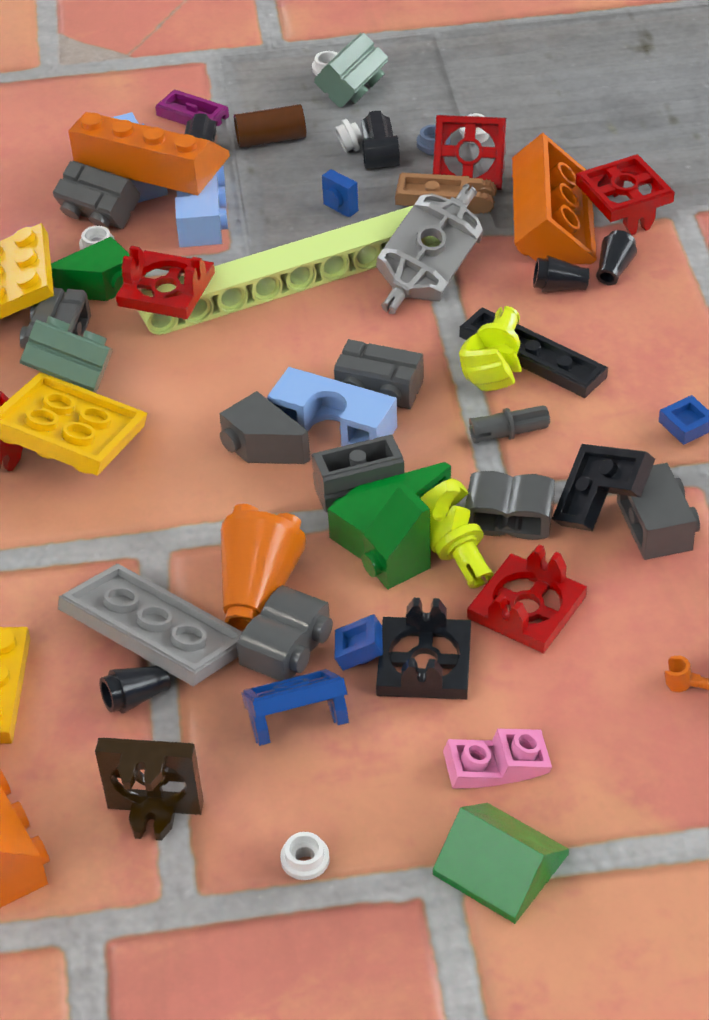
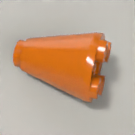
(256, 559)

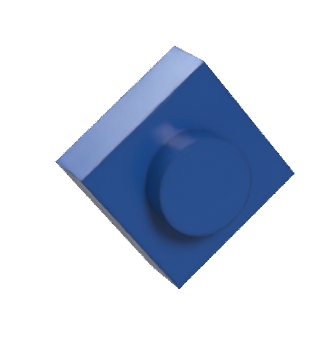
(340, 193)
(685, 419)
(358, 642)

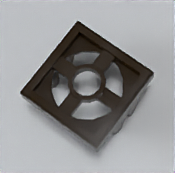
(162, 764)

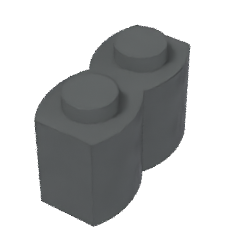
(511, 504)
(284, 634)

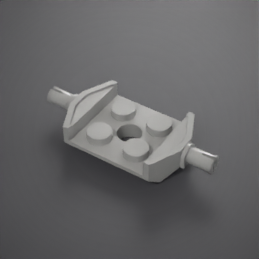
(424, 270)

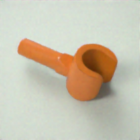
(680, 677)

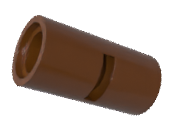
(270, 126)

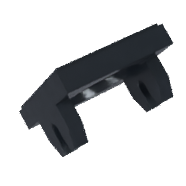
(427, 681)

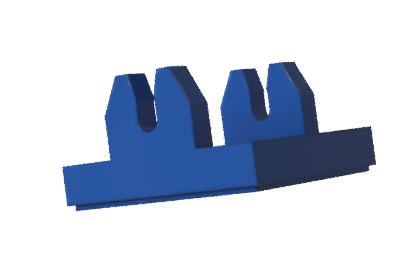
(292, 694)

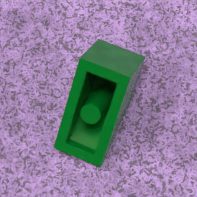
(92, 269)
(398, 539)

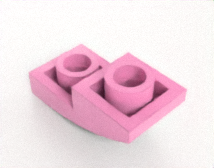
(505, 759)

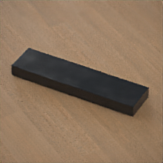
(547, 357)

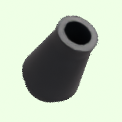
(616, 254)
(557, 275)
(132, 686)

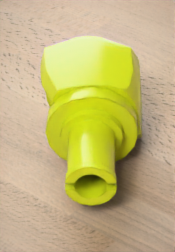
(492, 352)
(452, 535)

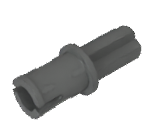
(508, 423)

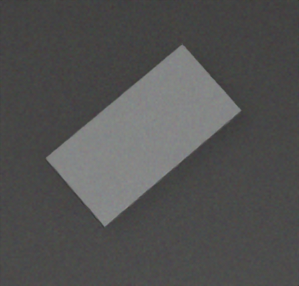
(153, 623)

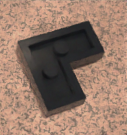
(593, 476)

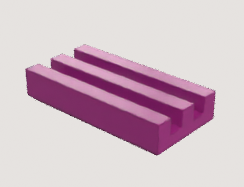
(183, 106)

